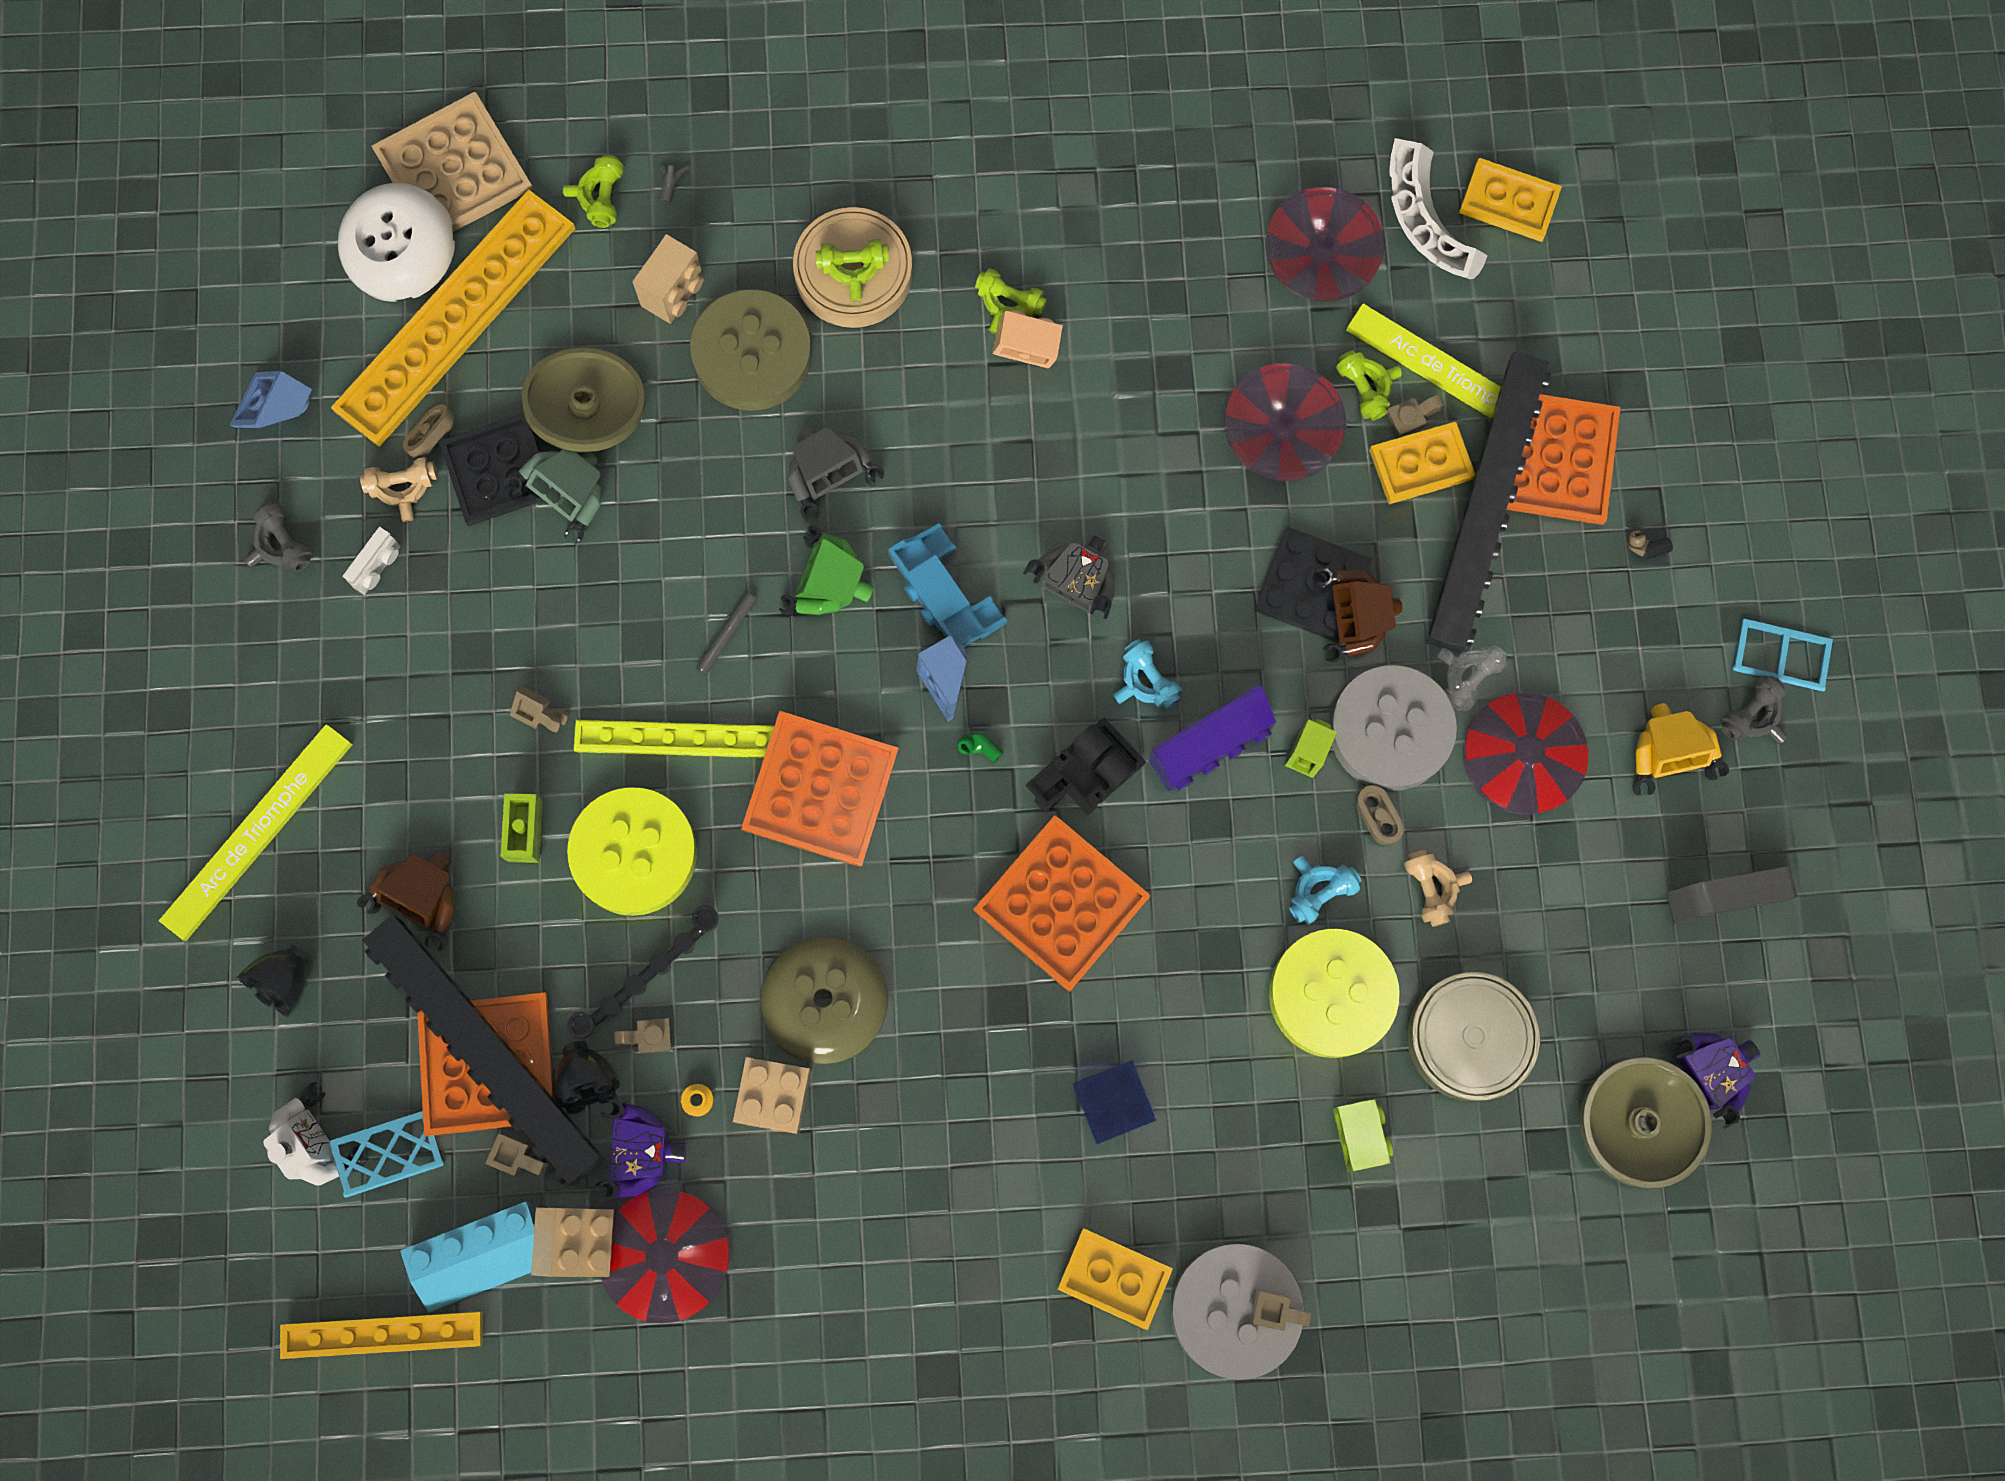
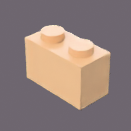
(1027, 339)

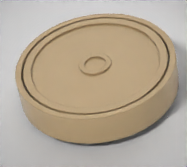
(849, 231)

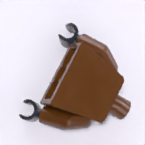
(1362, 610)
(416, 892)

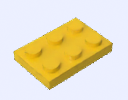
(1510, 199)
(1422, 462)
(1115, 1279)

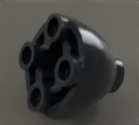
(278, 978)
(583, 1078)

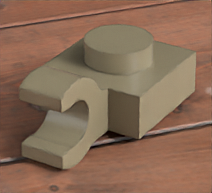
(1410, 416)
(534, 711)
(650, 1036)
(511, 1156)
(1274, 1311)

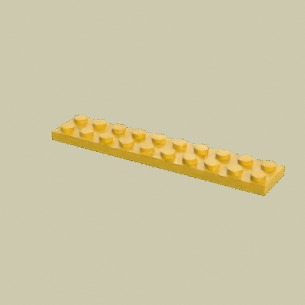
(453, 318)

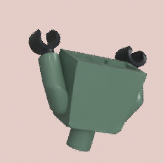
(565, 483)

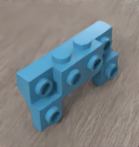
(938, 593)

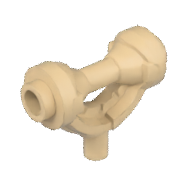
(419, 474)
(1423, 868)

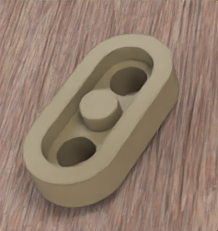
(428, 431)
(1382, 814)

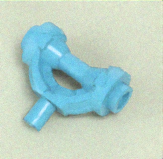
(1138, 657)
(1341, 879)

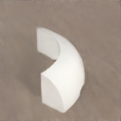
(1417, 216)

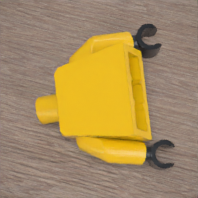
(1675, 745)

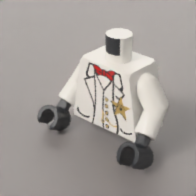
(300, 1143)

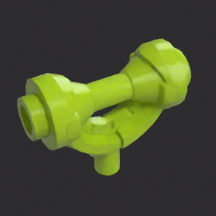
(606, 171)
(832, 259)
(991, 285)
(1354, 367)

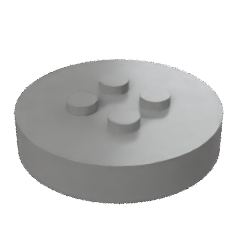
(1393, 727)
(1215, 1307)

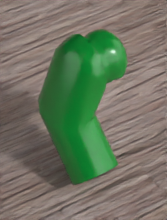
(977, 744)

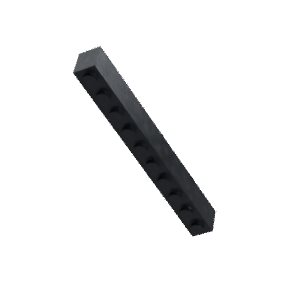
(1488, 502)
(483, 1050)

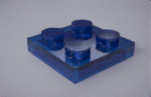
(1114, 1102)

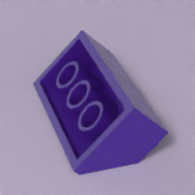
(1213, 738)

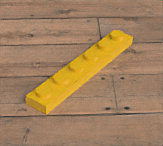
(381, 1335)

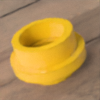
(706, 1104)

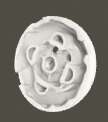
(419, 260)

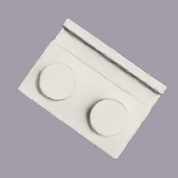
(371, 561)

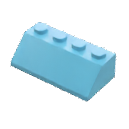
(472, 1257)

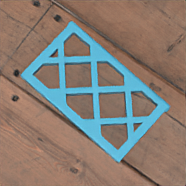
(375, 1179)

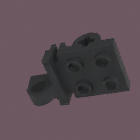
(1087, 769)

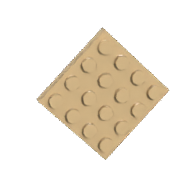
(457, 160)

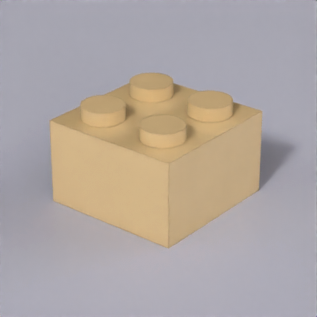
(668, 279)
(772, 1095)
(572, 1242)

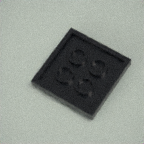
(482, 462)
(1290, 586)

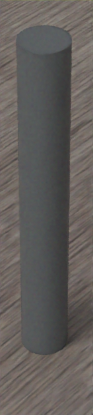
(726, 633)

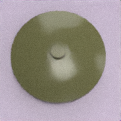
(583, 399)
(1645, 1123)

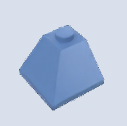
(270, 400)
(942, 673)

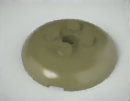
(832, 1031)

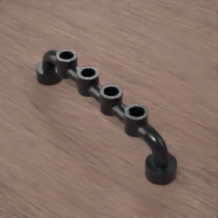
(583, 1025)

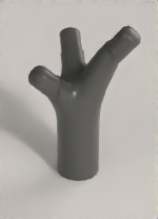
(669, 181)

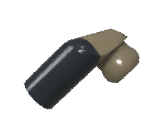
(1640, 545)

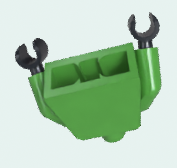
(829, 577)

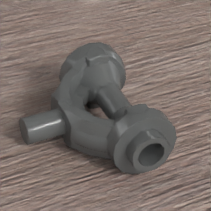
(268, 520)
(1739, 724)

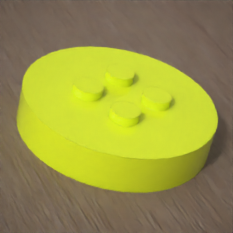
(632, 851)
(1334, 993)

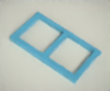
(1786, 634)

